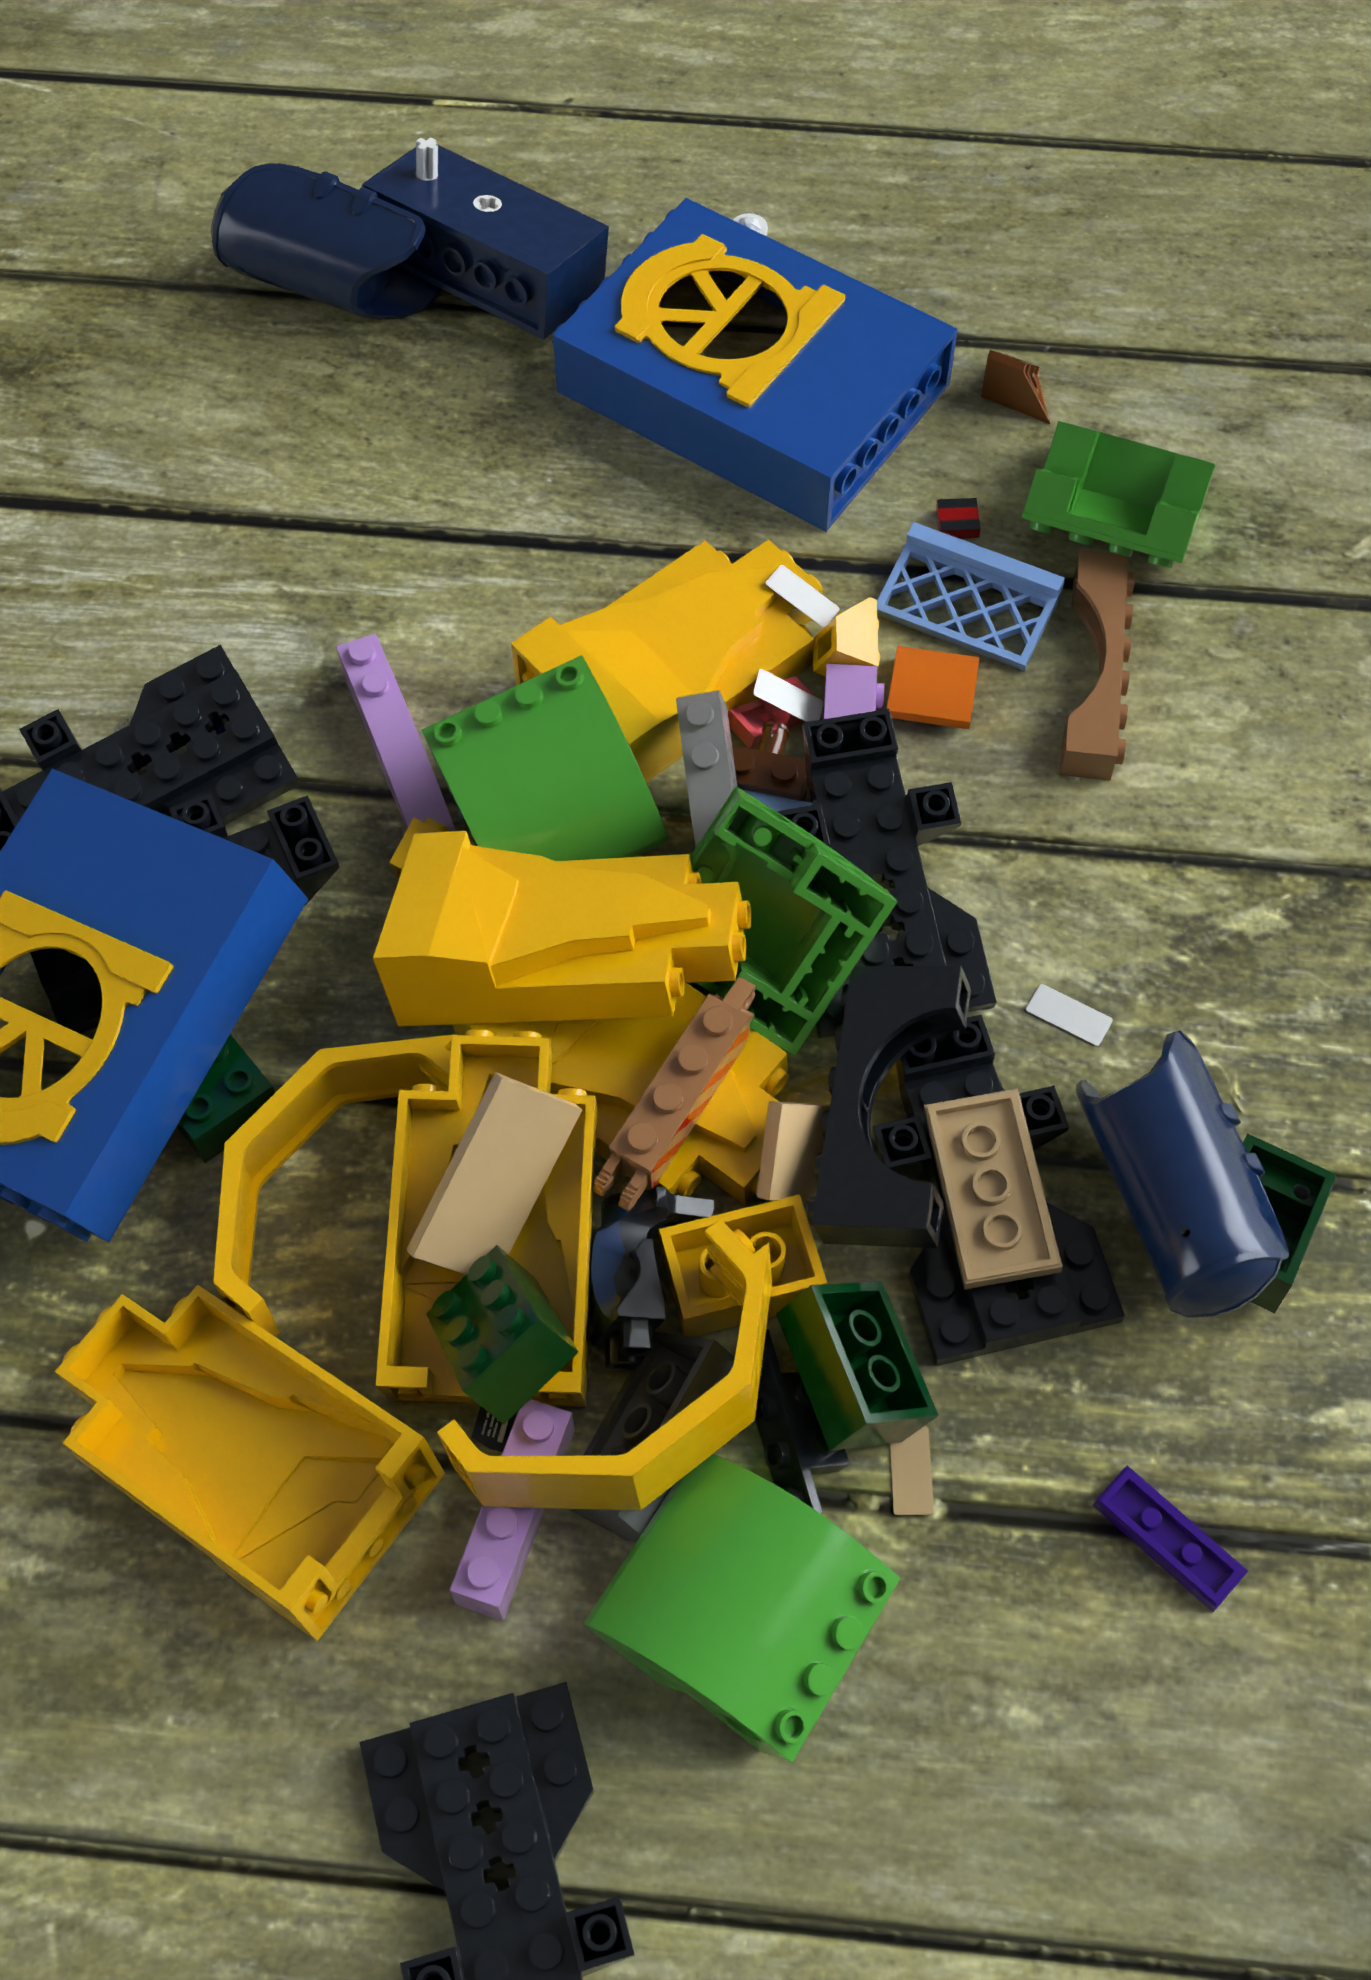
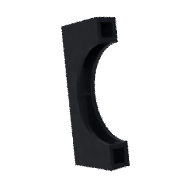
(883, 1019)

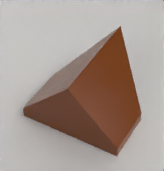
(1014, 385)

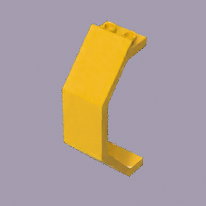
(286, 1122)
(667, 1454)

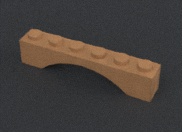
(1092, 730)

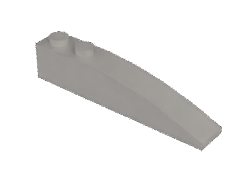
(706, 756)

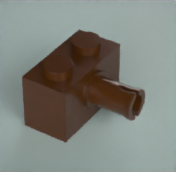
(768, 769)

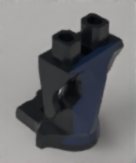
(624, 1274)

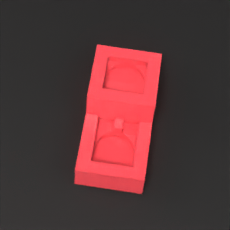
(749, 718)

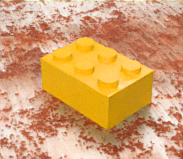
(702, 1300)

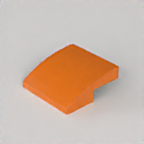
(933, 687)

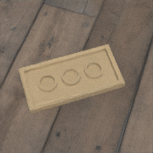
(494, 1174)
(992, 1189)

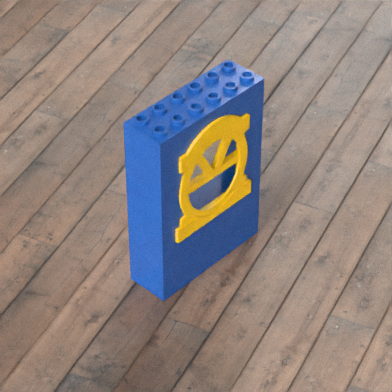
(785, 424)
(178, 946)

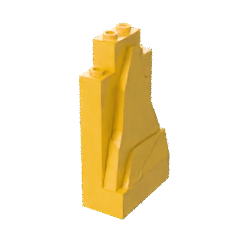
(680, 635)
(548, 939)
(620, 1060)
(550, 1245)
(247, 1451)

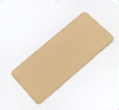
(912, 1475)

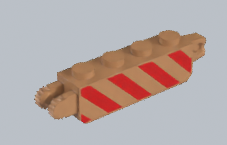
(678, 1093)

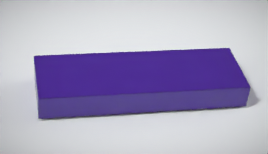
(1170, 1538)

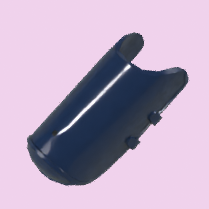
(321, 241)
(1188, 1170)

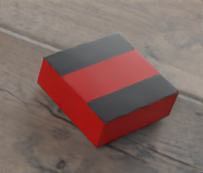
(958, 517)

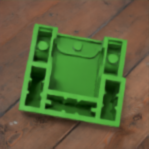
(1119, 494)
(547, 771)
(807, 914)
(744, 1603)

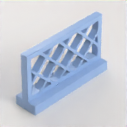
(989, 571)

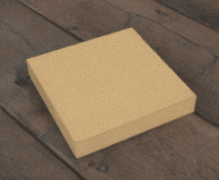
(790, 1149)

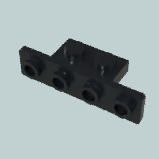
(791, 1432)

